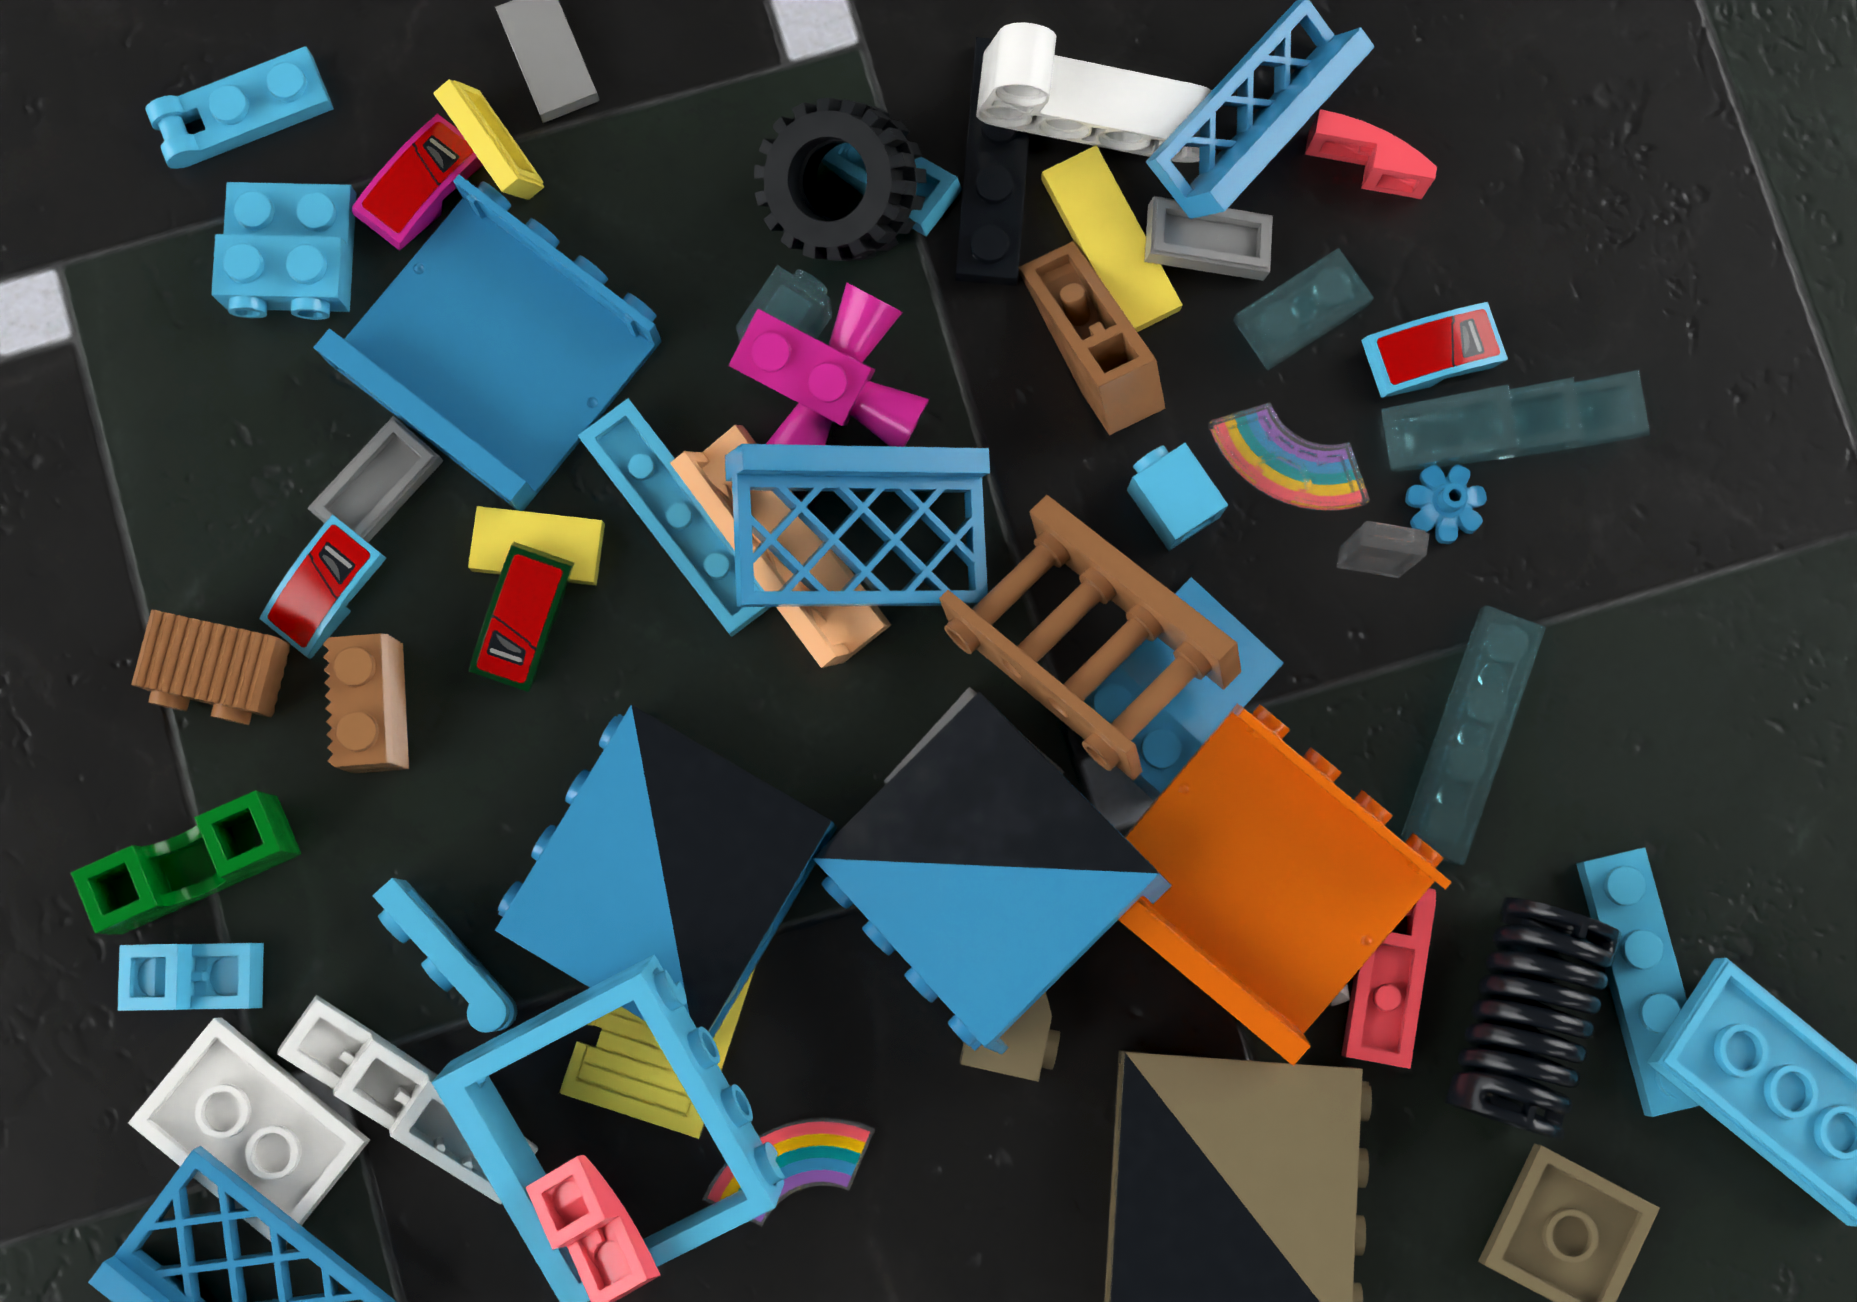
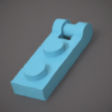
(240, 108)
(448, 959)

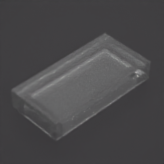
(1383, 549)

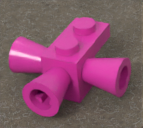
(831, 378)

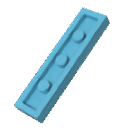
(643, 475)
(1644, 969)

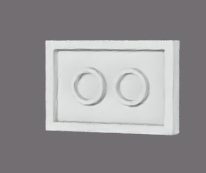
(252, 1121)

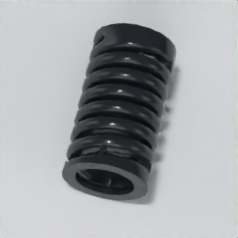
(1509, 1014)

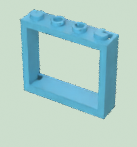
(694, 1057)

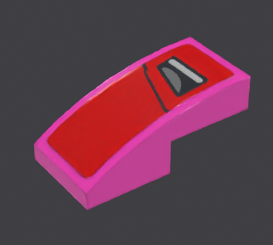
(415, 181)

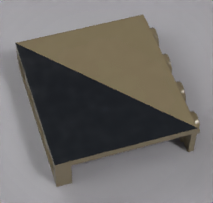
(1235, 1181)

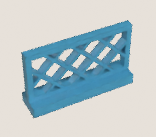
(850, 470)
(138, 1278)

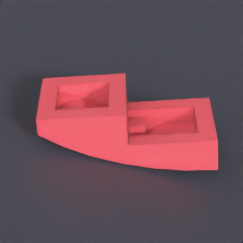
(1389, 162)
(590, 1220)

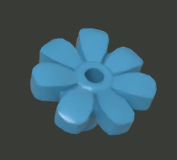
(1446, 503)

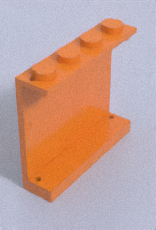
(1272, 878)

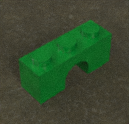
(166, 876)

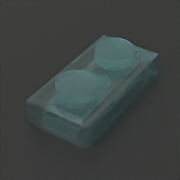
(1303, 309)

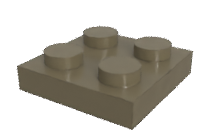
(1568, 1231)

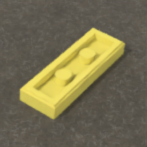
(1110, 237)

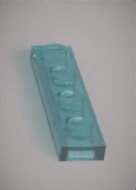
(1473, 733)

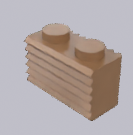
(210, 665)
(366, 703)

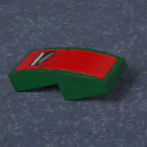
(521, 616)

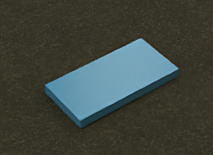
(1768, 1082)

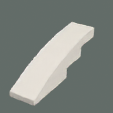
(383, 1086)

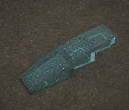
(1515, 421)

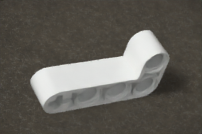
(1079, 100)

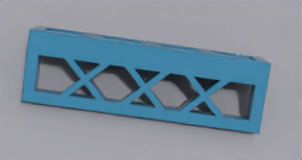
(1276, 121)

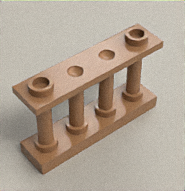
(1104, 576)

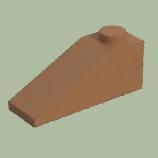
(1095, 338)

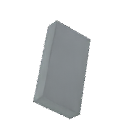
(547, 56)
(1217, 243)
(377, 480)

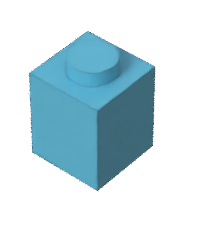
(1175, 494)

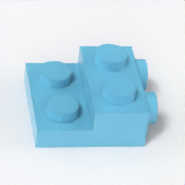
(285, 249)

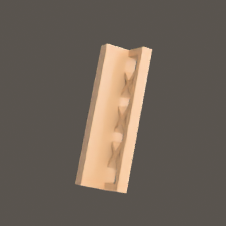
(827, 632)

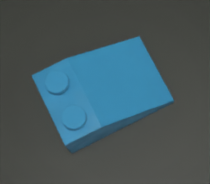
(1197, 709)

